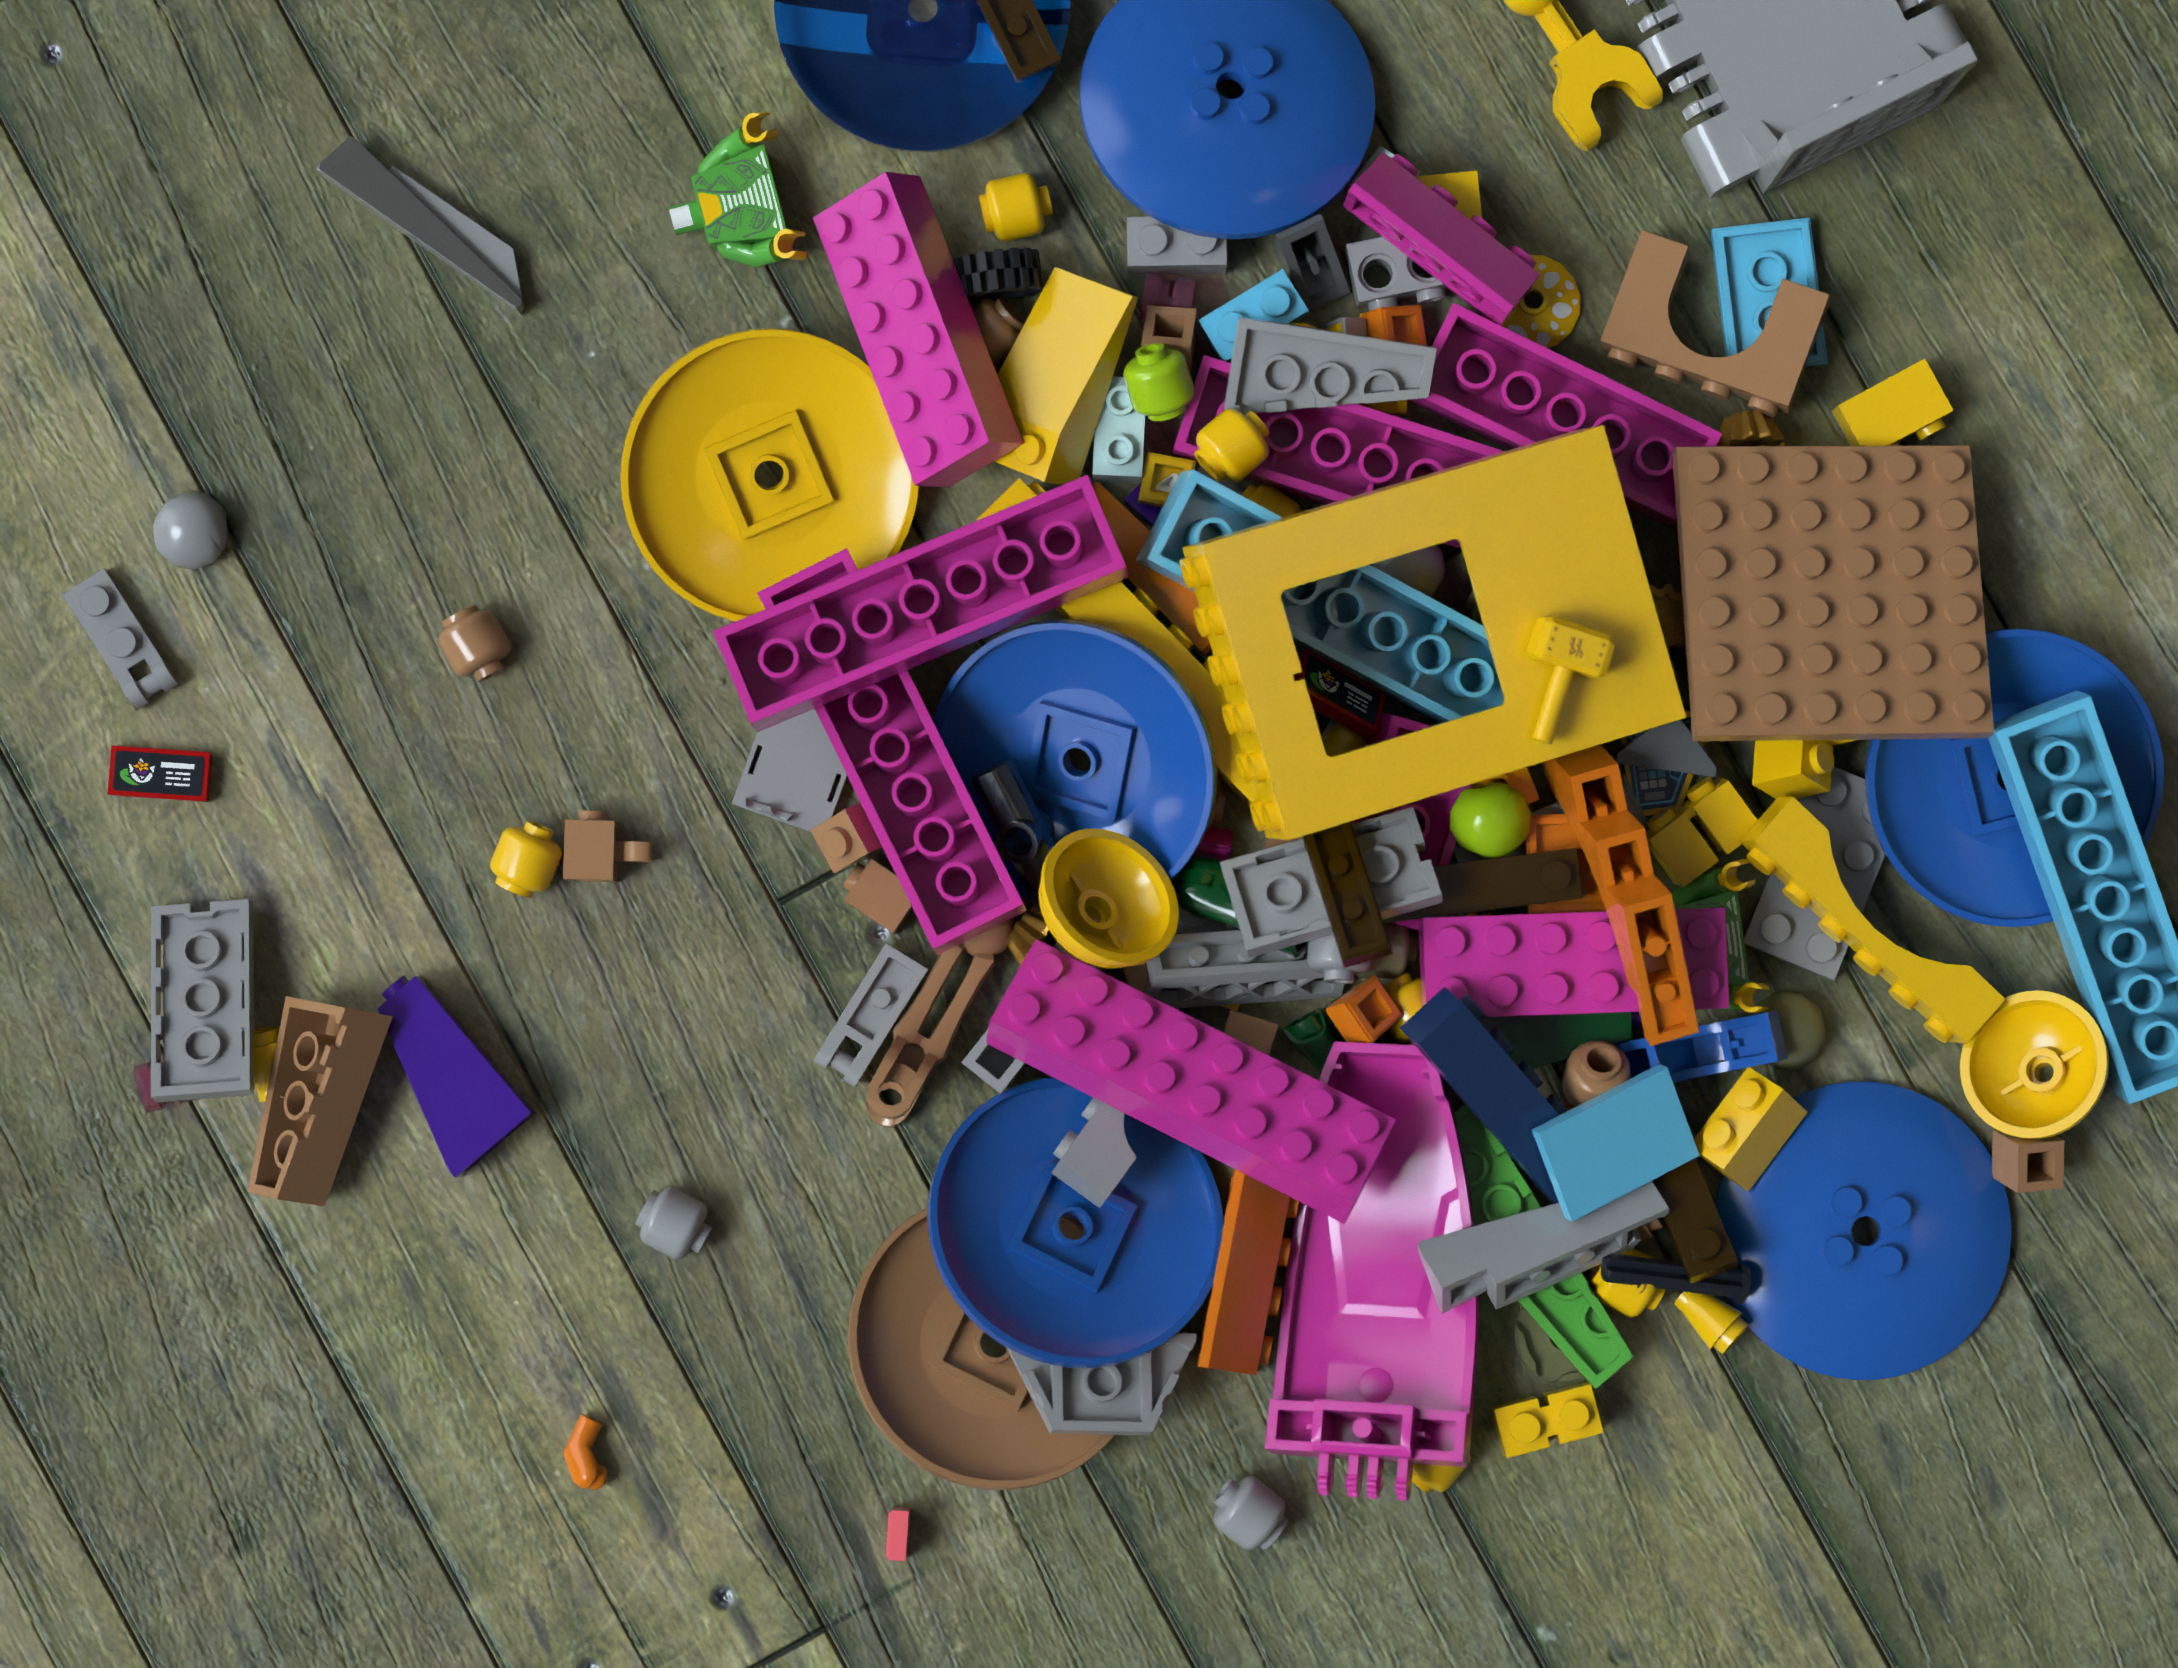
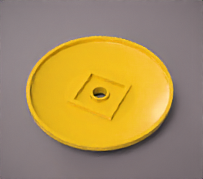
(722, 415)

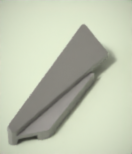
(426, 220)
(1533, 1249)

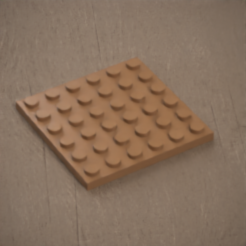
(1832, 593)

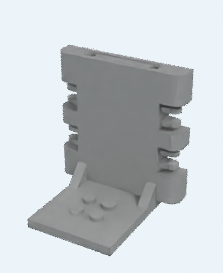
(1800, 78)

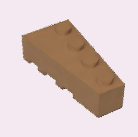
(314, 1097)

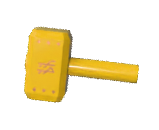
(1571, 650)

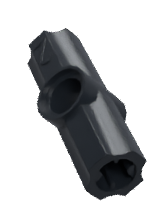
(1013, 807)

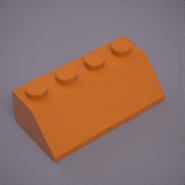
(1245, 1277)

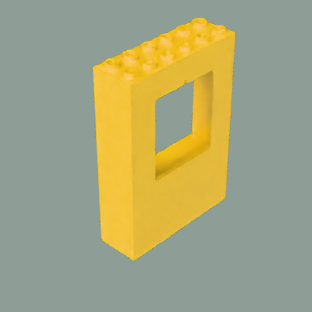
(1539, 540)

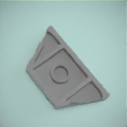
(1108, 1398)

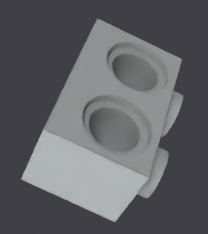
(1403, 282)

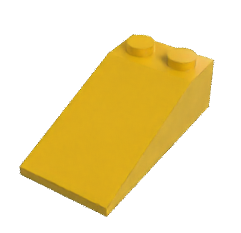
(1063, 373)

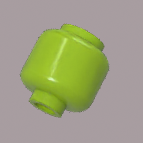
(1158, 382)

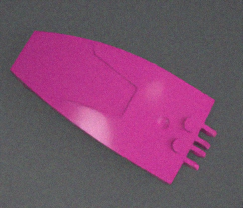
(1361, 1341)

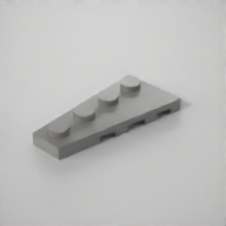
(1309, 367)

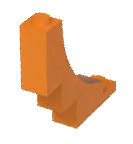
(1634, 898)

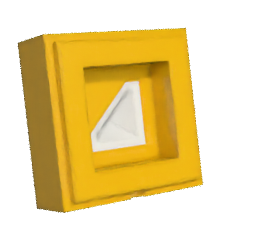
(1160, 476)

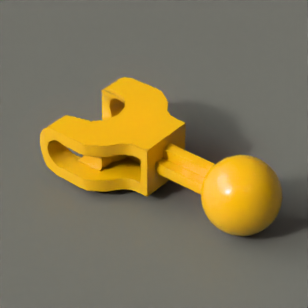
(1586, 66)

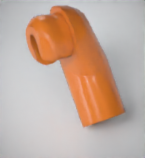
(580, 1458)

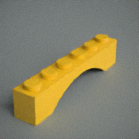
(1799, 853)

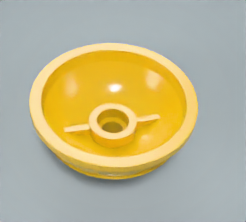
(1107, 899)
(2012, 1047)

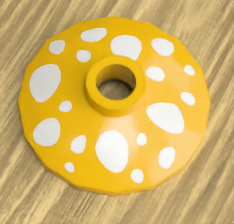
(1559, 306)

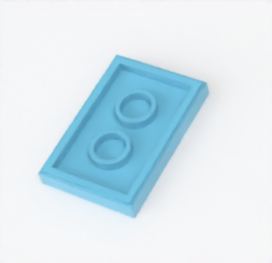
(1749, 272)
(1615, 1142)

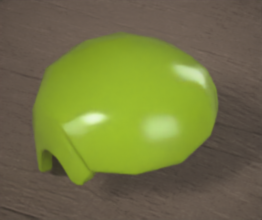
(1490, 820)

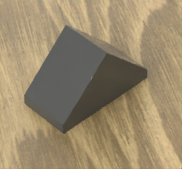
(1311, 262)
(1668, 749)

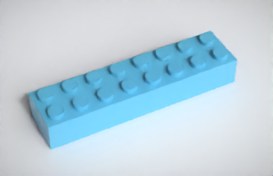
(1353, 618)
(2096, 885)

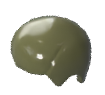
(1801, 1028)

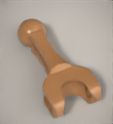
(914, 1056)

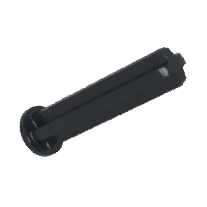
(1672, 1276)

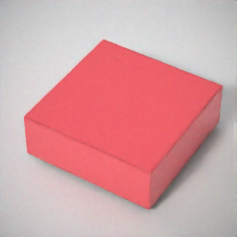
(898, 1533)

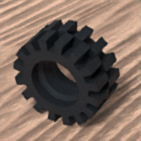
(1000, 274)

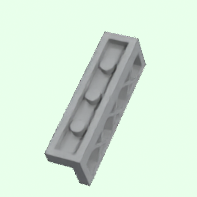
(1218, 958)

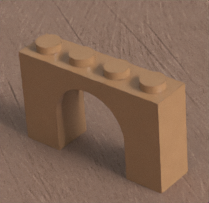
(1762, 373)

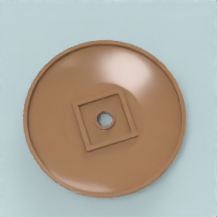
(936, 1388)

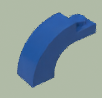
(1712, 1050)

